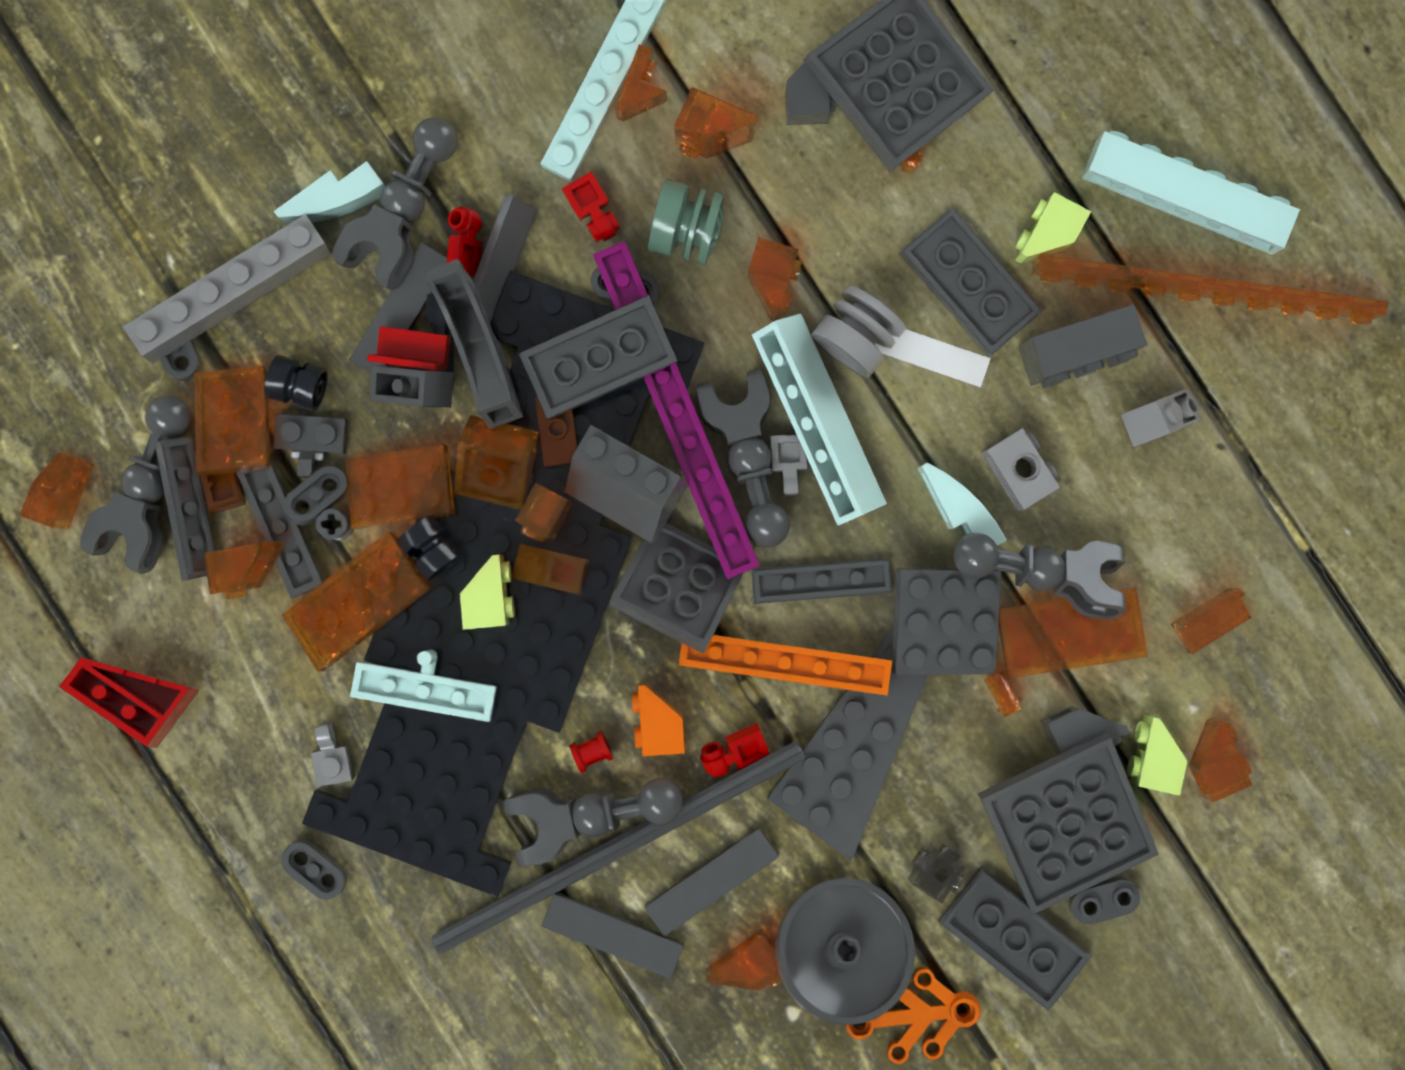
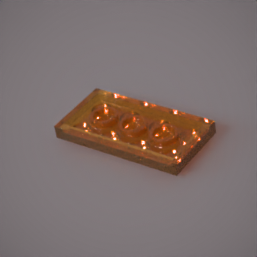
(355, 602)
(1058, 638)

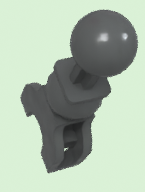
(401, 202)
(748, 454)
(134, 511)
(1070, 575)
(588, 815)

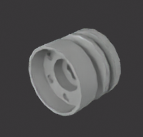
(863, 324)

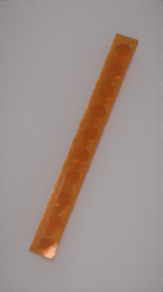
(1222, 291)

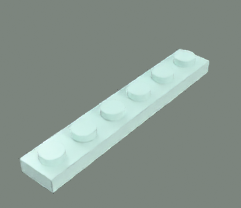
(600, 87)

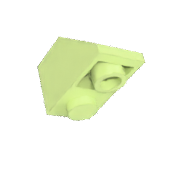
(1054, 230)
(485, 597)
(1157, 758)

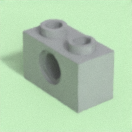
(1002, 461)

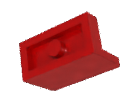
(412, 349)

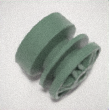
(686, 222)

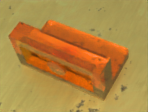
(1211, 620)

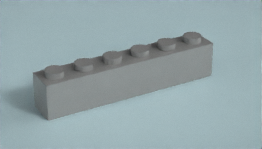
(227, 289)

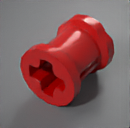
(591, 751)

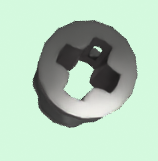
(331, 515)

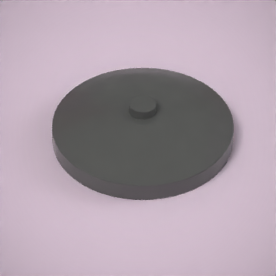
(845, 951)

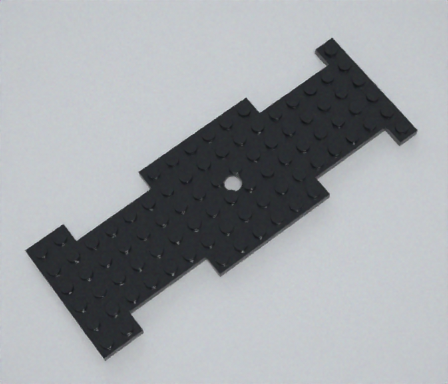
(439, 775)

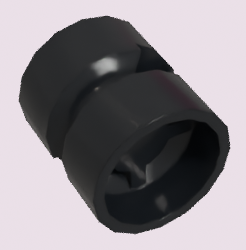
(290, 381)
(429, 548)

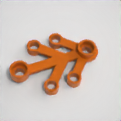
(921, 1015)

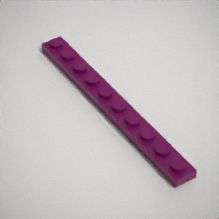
(684, 429)

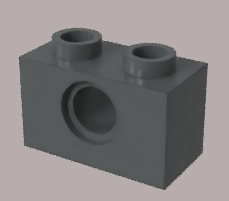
(411, 386)

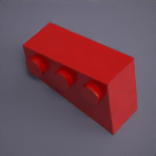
(131, 701)

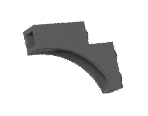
(476, 343)

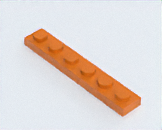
(791, 664)

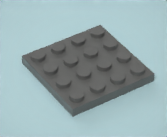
(898, 77)
(1068, 823)

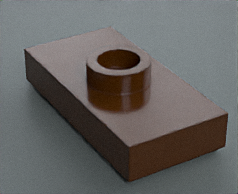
(556, 437)
(222, 491)

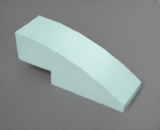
(334, 198)
(959, 505)

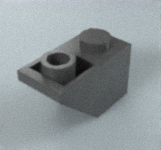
(807, 99)
(1078, 726)

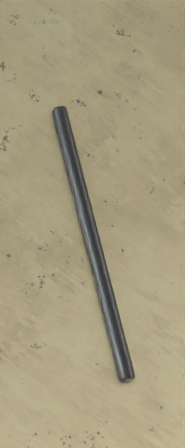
(616, 848)

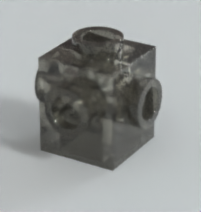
(937, 883)

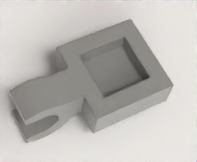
(788, 458)
(331, 762)

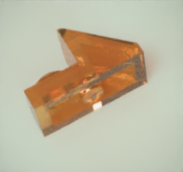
(636, 94)

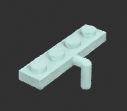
(423, 689)

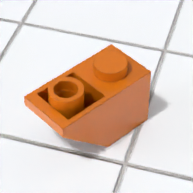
(660, 724)

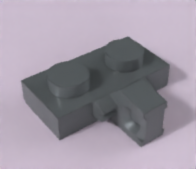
(310, 439)

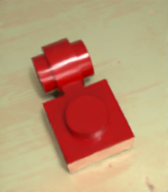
(587, 200)
(464, 246)
(744, 748)

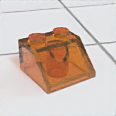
(712, 126)
(495, 462)

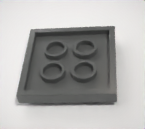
(676, 587)
(945, 622)

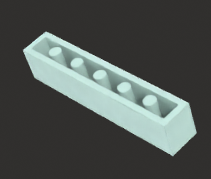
(1190, 192)
(819, 418)

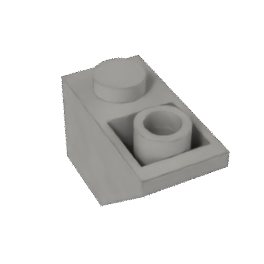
(1161, 417)

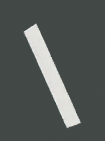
(938, 357)

